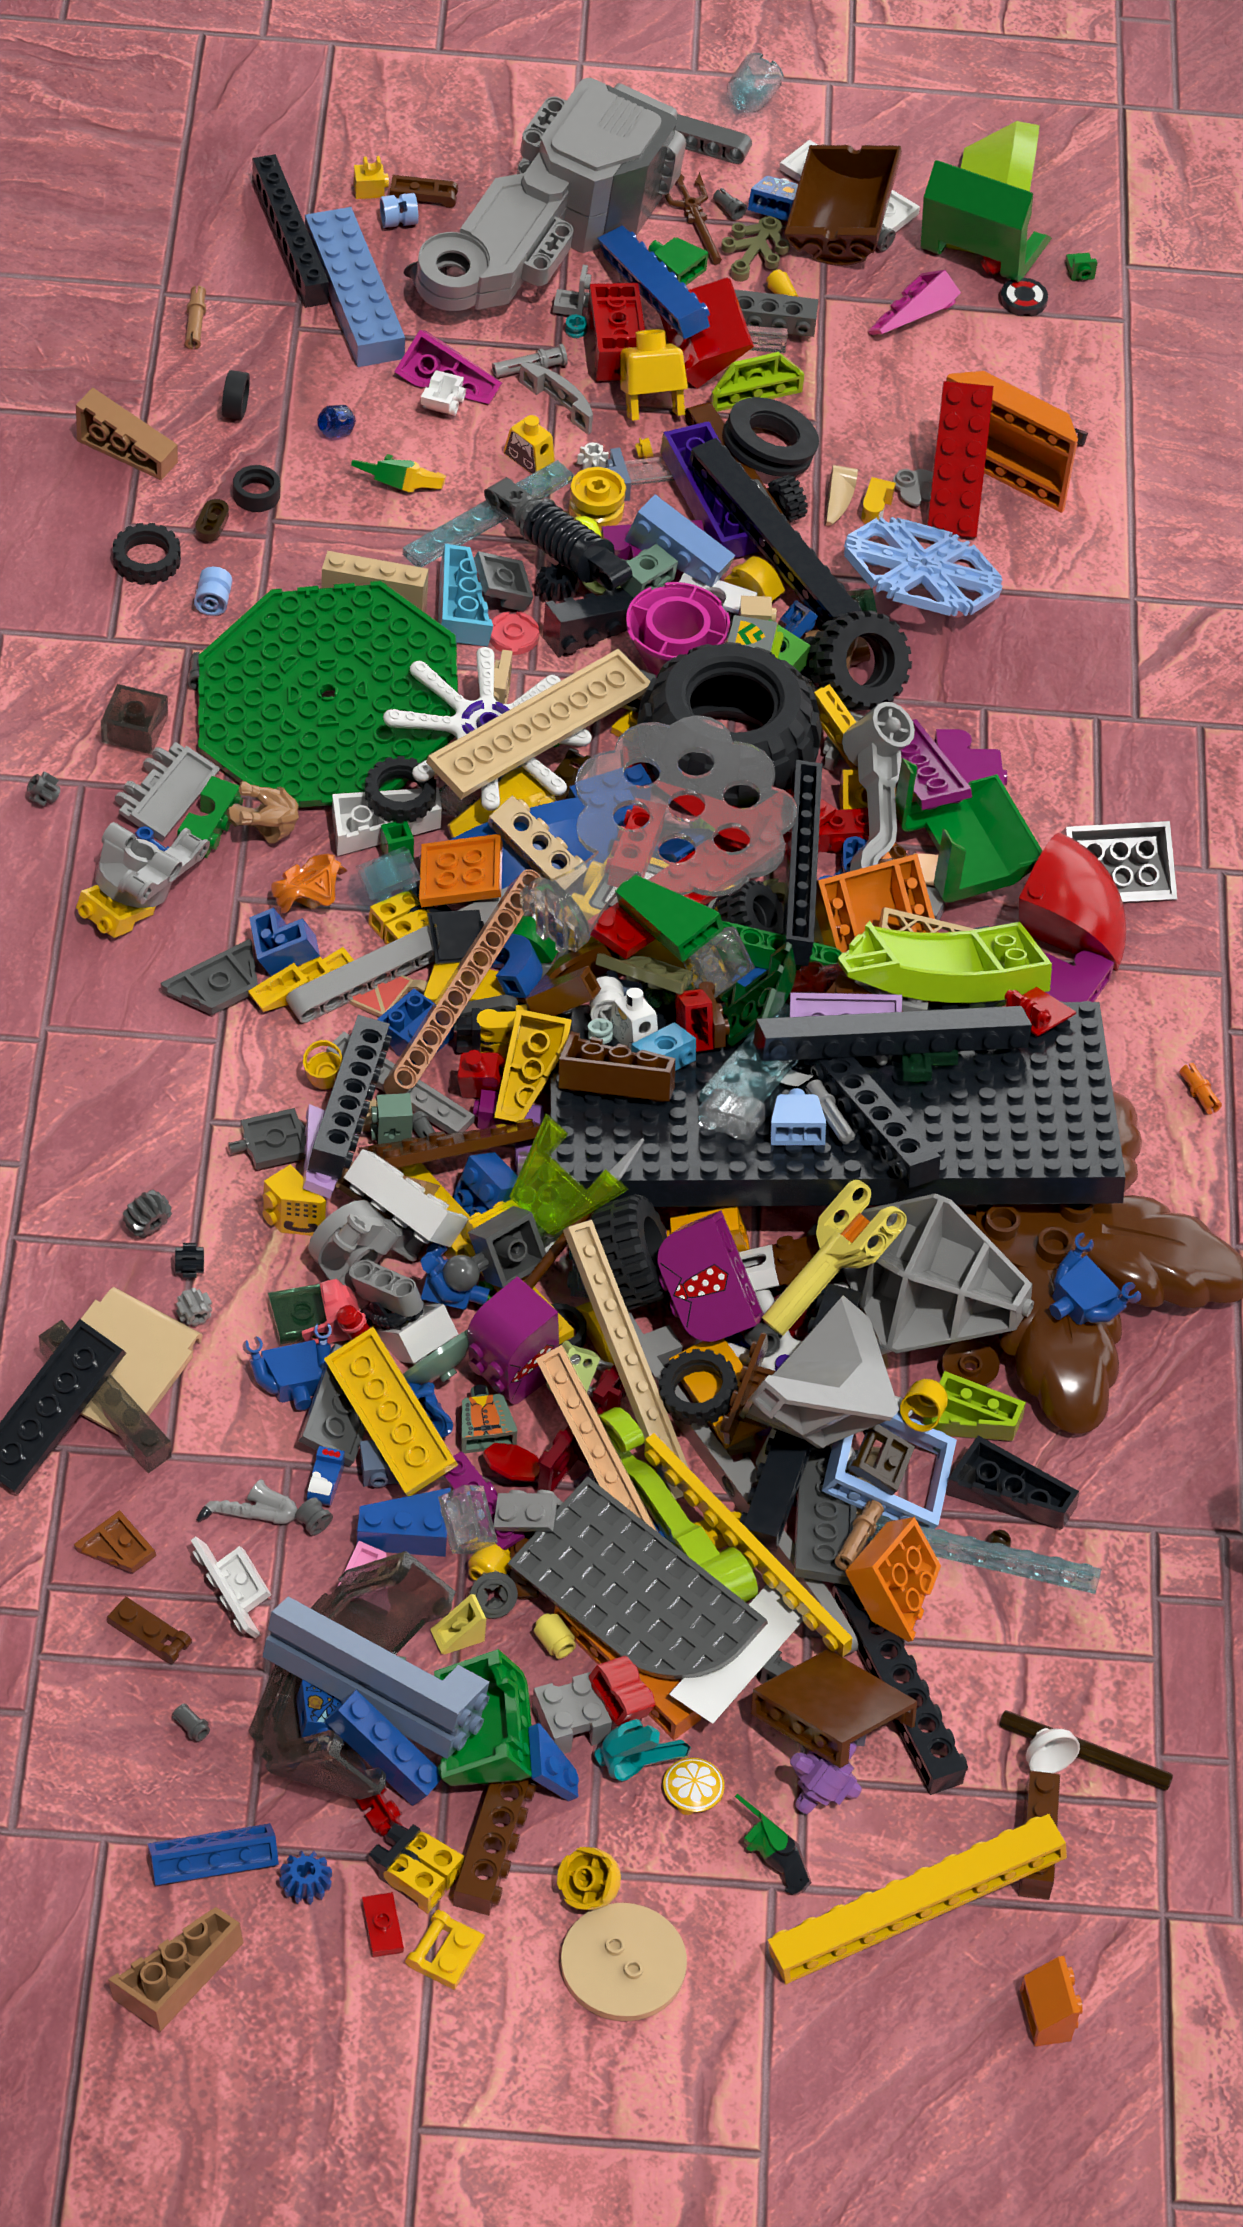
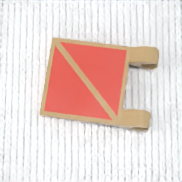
(386, 995)

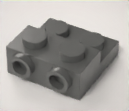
(504, 579)

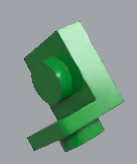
(1081, 266)

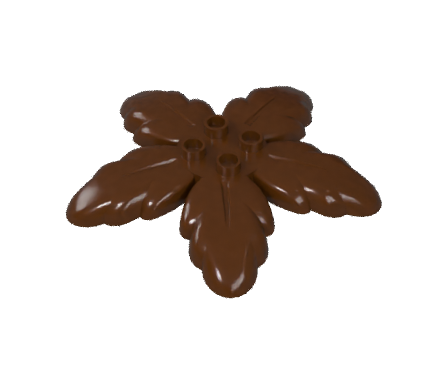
(1134, 1242)

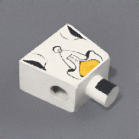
(632, 1017)

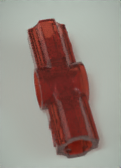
(816, 978)

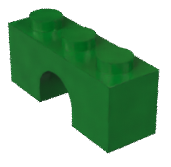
(214, 801)

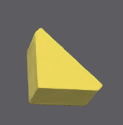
(461, 1627)

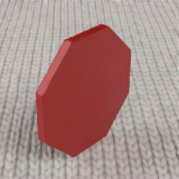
(512, 1461)

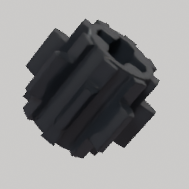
(189, 1260)

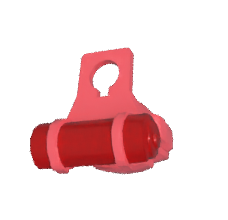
(341, 1313)

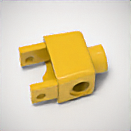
(652, 369)

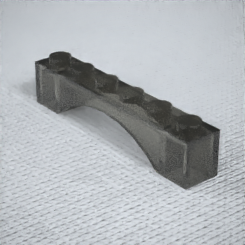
(132, 1424)

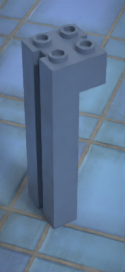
(340, 1661)

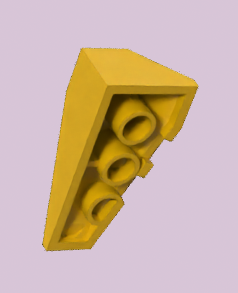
(516, 783)
(531, 1057)

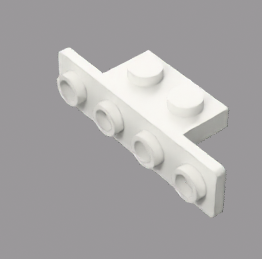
(237, 1581)

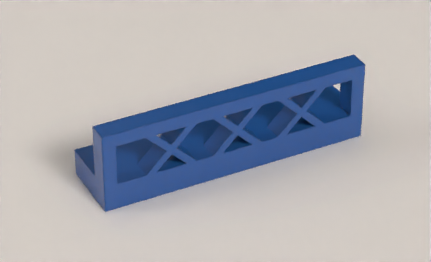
(213, 1854)

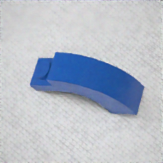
(519, 966)

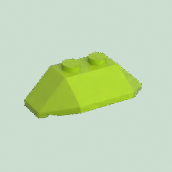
(759, 376)

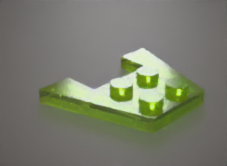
(552, 1191)

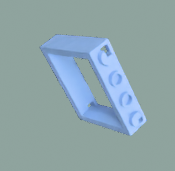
(860, 1492)

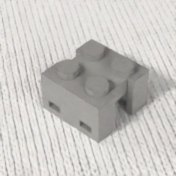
(571, 1711)

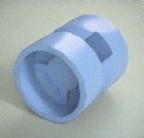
(391, 206)
(213, 591)

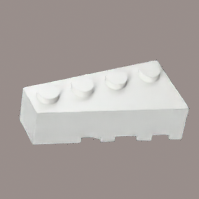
(358, 826)
(404, 1199)

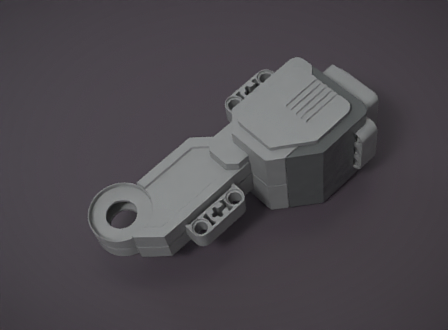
(582, 174)

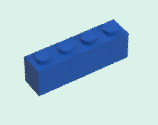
(384, 1747)

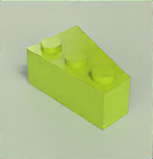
(977, 1411)

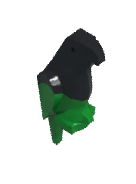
(777, 1850)

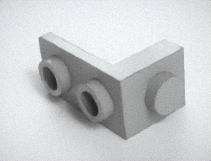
(573, 302)

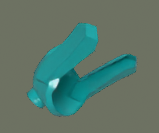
(633, 1747)

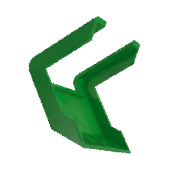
(980, 218)
(978, 840)

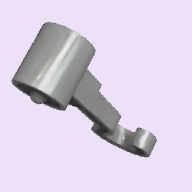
(876, 748)

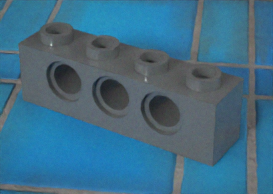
(779, 311)

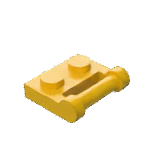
(454, 1954)

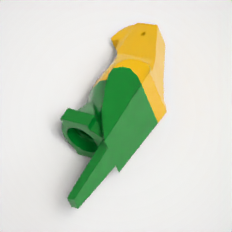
(402, 474)

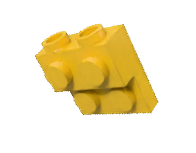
(109, 914)

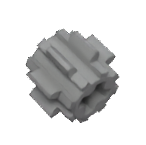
(194, 1307)

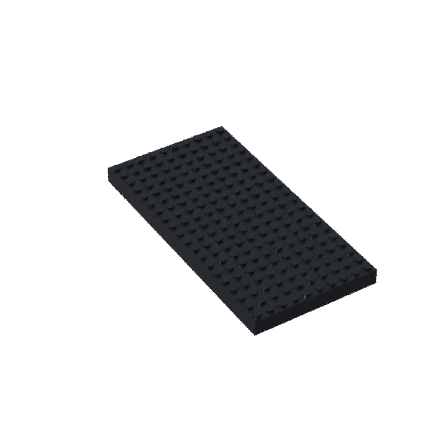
(1002, 1120)

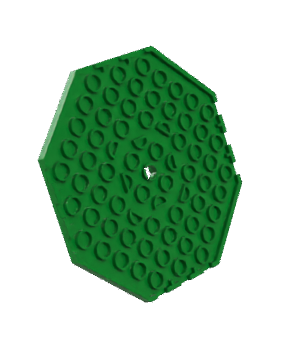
(267, 679)

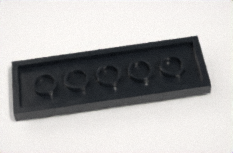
(54, 1402)

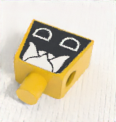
(530, 444)

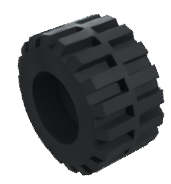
(753, 907)

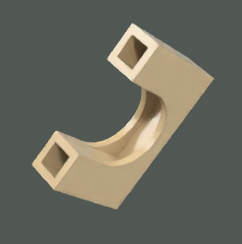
(406, 580)

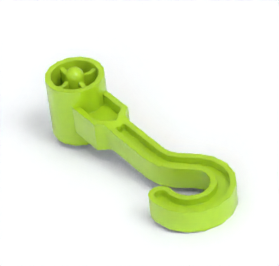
(726, 1566)

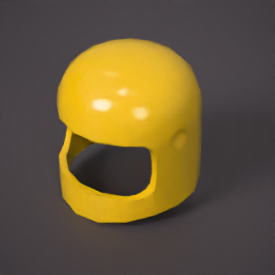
(322, 1067)
(926, 1399)

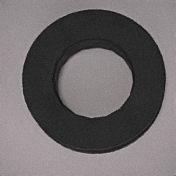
(763, 455)

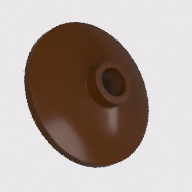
(972, 1355)

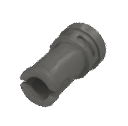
(732, 206)
(193, 679)

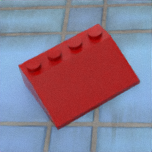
(719, 344)

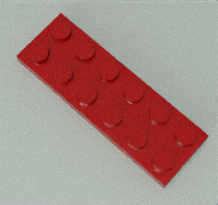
(960, 457)

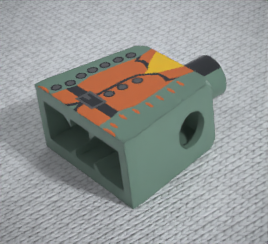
(485, 1421)

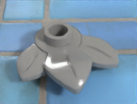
(914, 485)

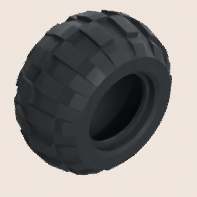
(745, 686)

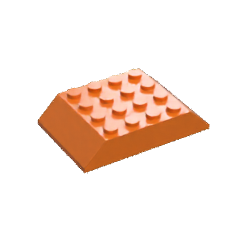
(1028, 441)
(856, 897)

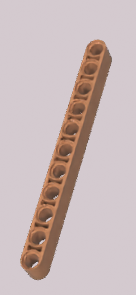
(457, 991)

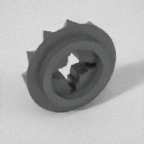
(507, 1590)

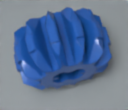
(316, 1874)

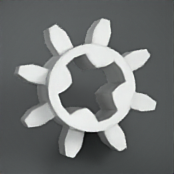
(592, 456)

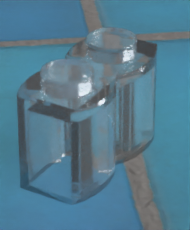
(731, 1114)

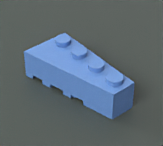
(692, 547)

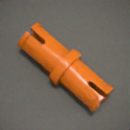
(1200, 1088)

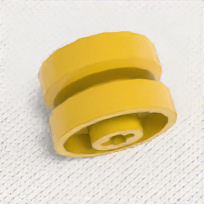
(598, 495)

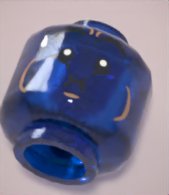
(336, 421)

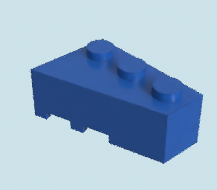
(405, 1525)

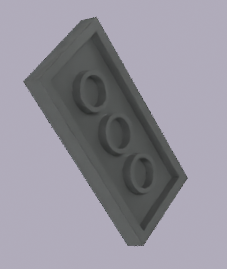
(332, 1418)

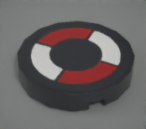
(1024, 297)

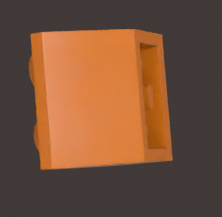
(1051, 2002)

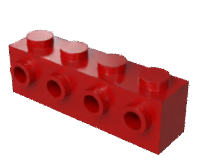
(849, 824)

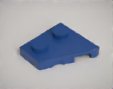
(550, 1764)

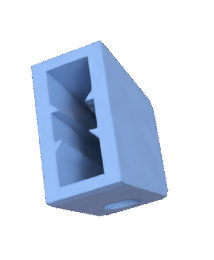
(798, 1120)

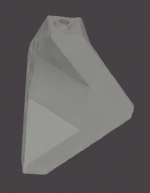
(938, 1280)
(829, 1383)

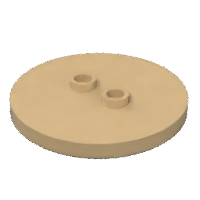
(623, 1962)

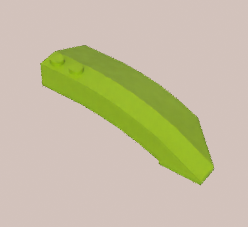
(1004, 156)
(949, 965)

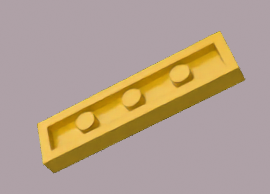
(834, 718)

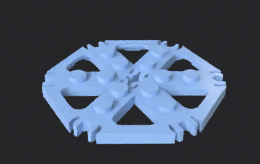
(930, 566)

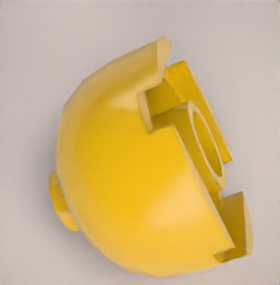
(589, 1878)

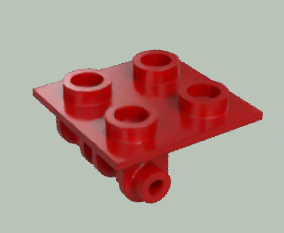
(1040, 1008)

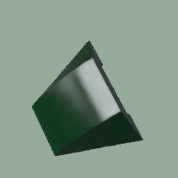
(761, 997)

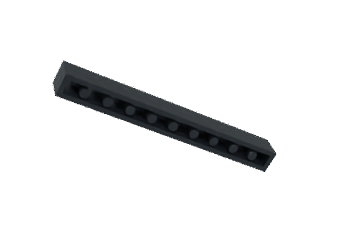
(770, 531)
(802, 861)
(891, 1033)
(786, 1457)

